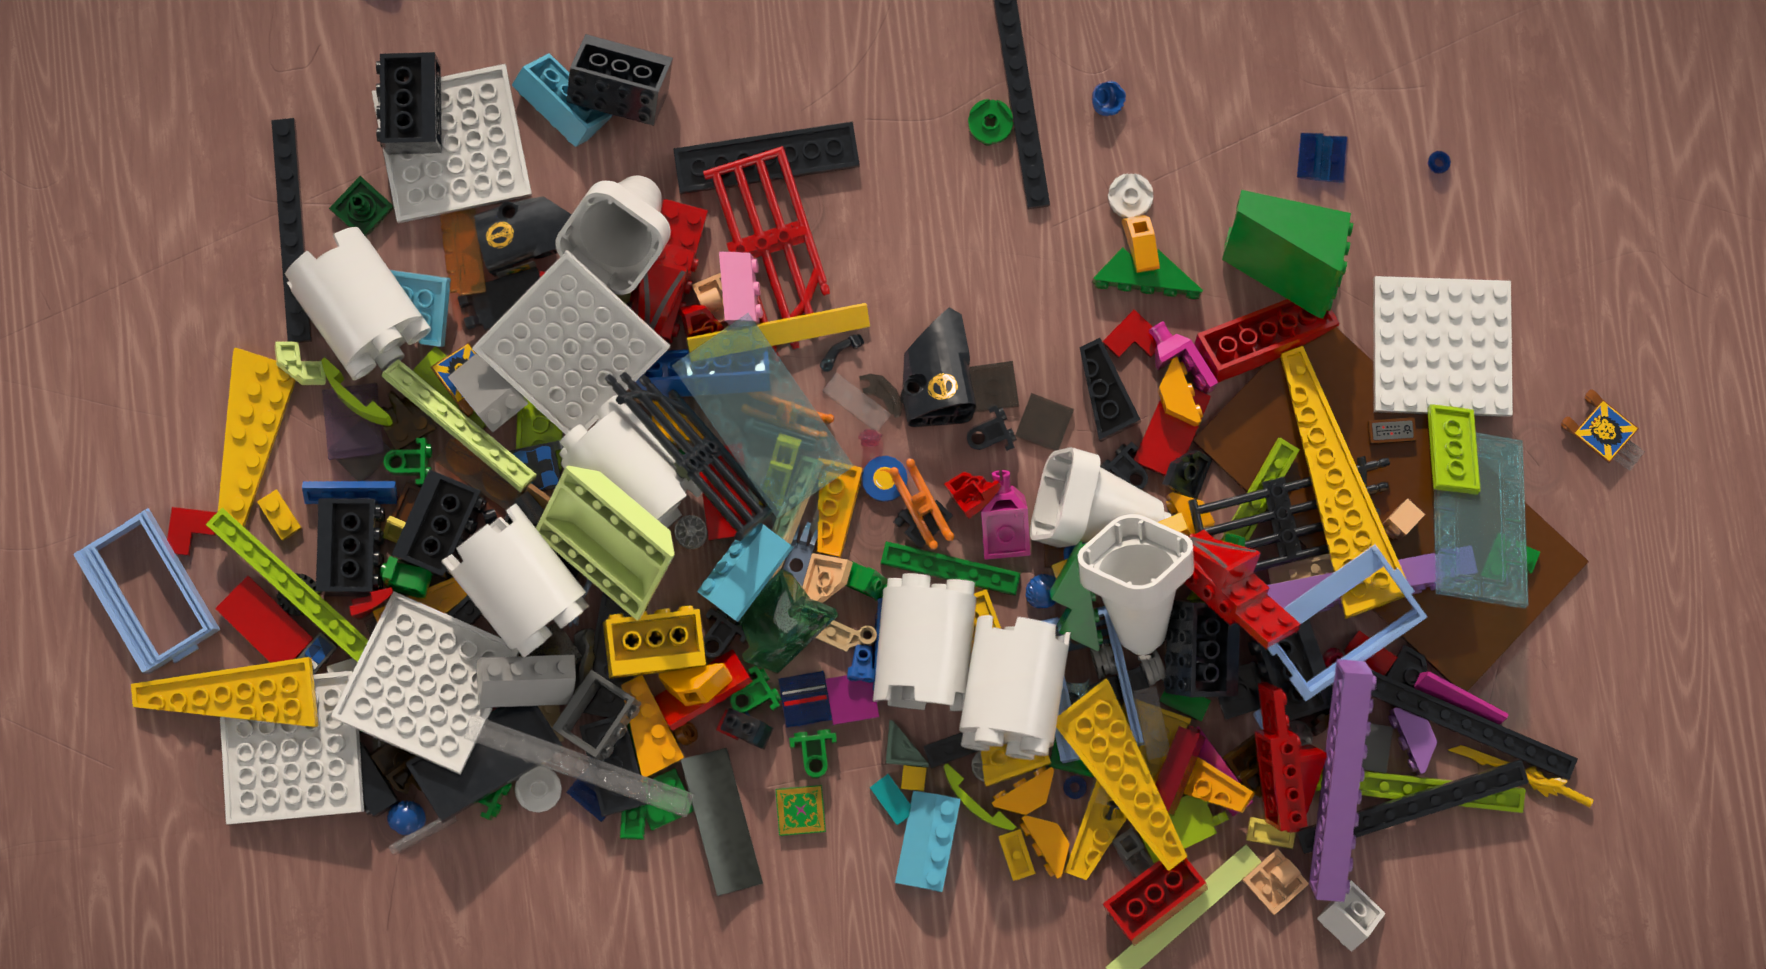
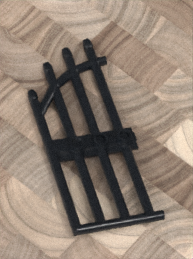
(696, 458)
(1281, 515)

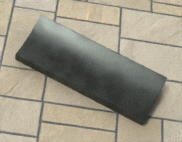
(722, 821)

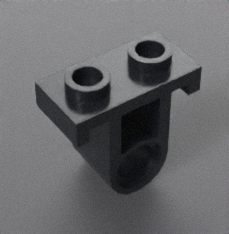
(993, 430)
(1125, 466)
(721, 632)
(747, 728)

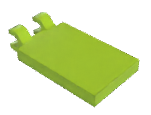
(1192, 823)

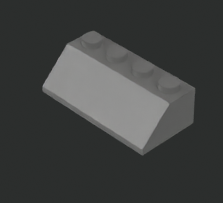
(525, 681)

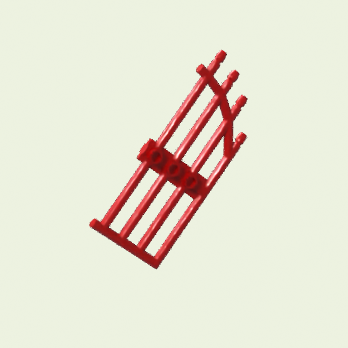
(774, 239)

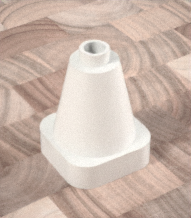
(617, 231)
(1082, 499)
(1136, 573)

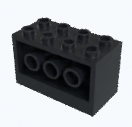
(619, 79)
(409, 103)
(429, 514)
(334, 545)
(1201, 652)
(1306, 656)

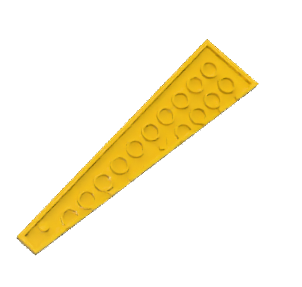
(1340, 493)

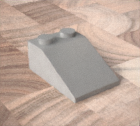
(487, 392)

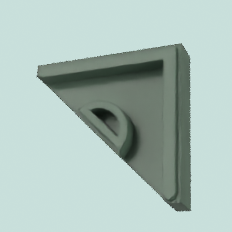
(901, 750)

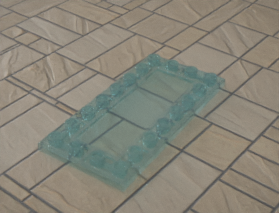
(762, 415)
(1484, 535)

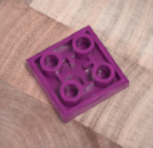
(851, 700)

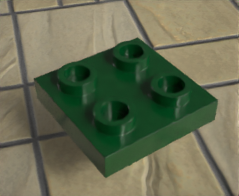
(361, 206)

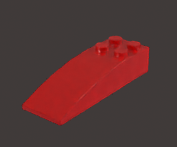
(1259, 338)

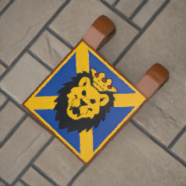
(446, 367)
(1603, 430)

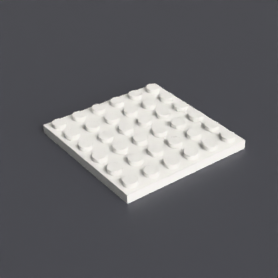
(479, 156)
(566, 341)
(1442, 345)
(420, 682)
(291, 768)

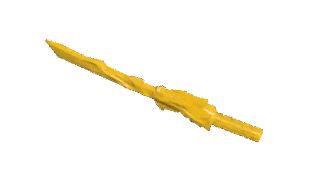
(1535, 777)

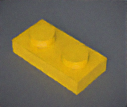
(279, 515)
(1016, 855)

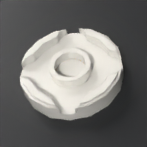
(1130, 195)
(538, 789)

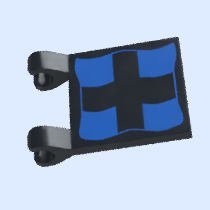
(543, 462)

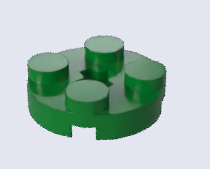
(992, 109)

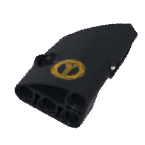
(524, 236)
(939, 375)

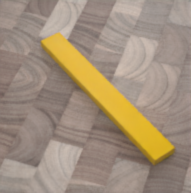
(804, 326)

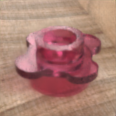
(870, 437)

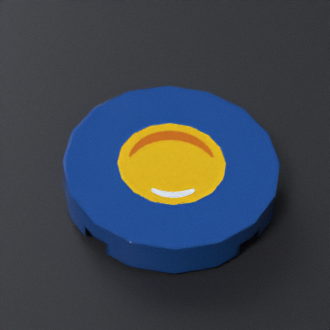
(877, 478)

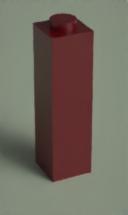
(1179, 766)

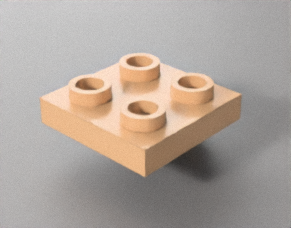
(710, 295)
(1275, 881)

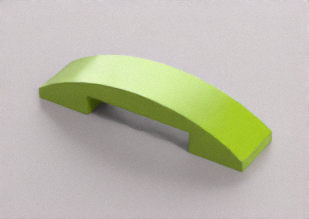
(371, 412)
(954, 780)

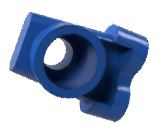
(862, 668)

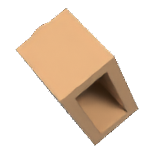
(1402, 520)

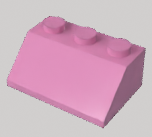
(740, 286)

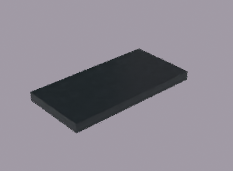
(485, 768)

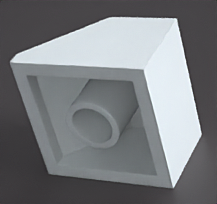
(1352, 919)

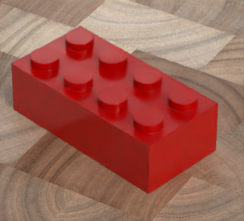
(1154, 898)

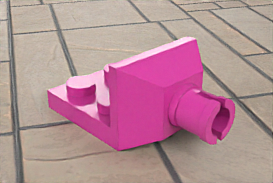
(1180, 346)
(1005, 522)

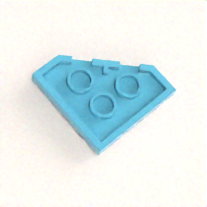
(431, 299)

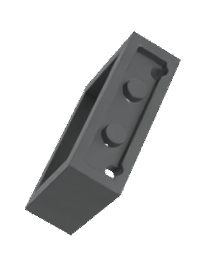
(578, 705)

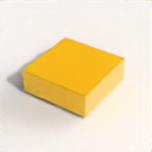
(913, 778)

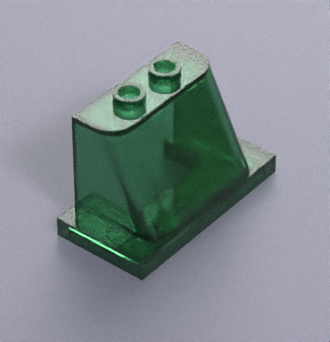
(782, 622)

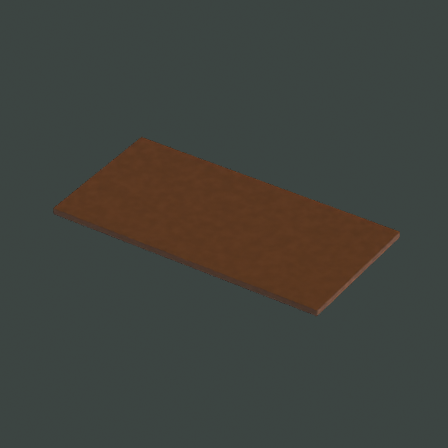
(1459, 633)

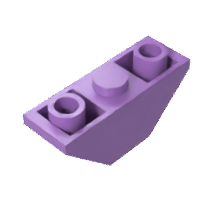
(1415, 738)

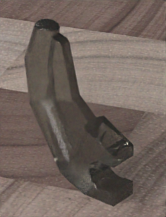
(884, 390)

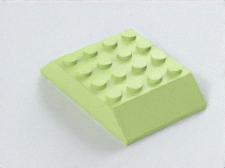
(607, 537)

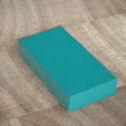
(891, 799)

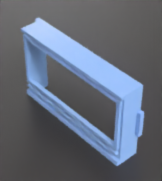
(1329, 591)
(119, 608)
(1066, 752)

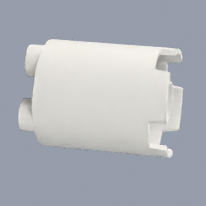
(356, 303)
(629, 458)
(517, 581)
(925, 642)
(1014, 687)

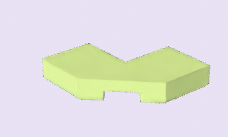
(302, 371)

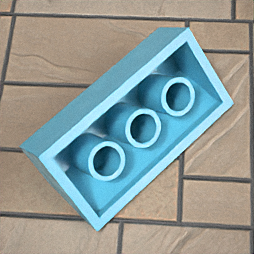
(545, 88)
(745, 571)
(927, 841)

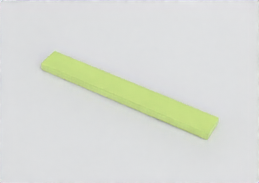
(459, 425)
(1218, 885)

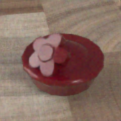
(1331, 656)

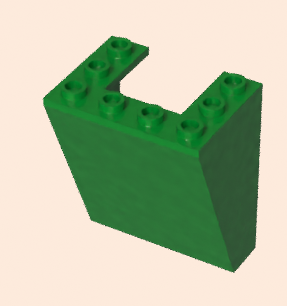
(1290, 248)

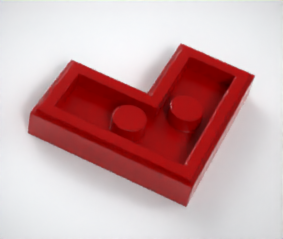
(1131, 330)
(183, 525)

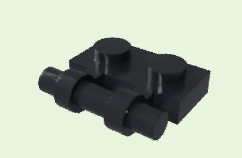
(913, 531)

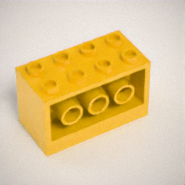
(651, 658)

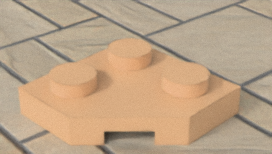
(825, 576)

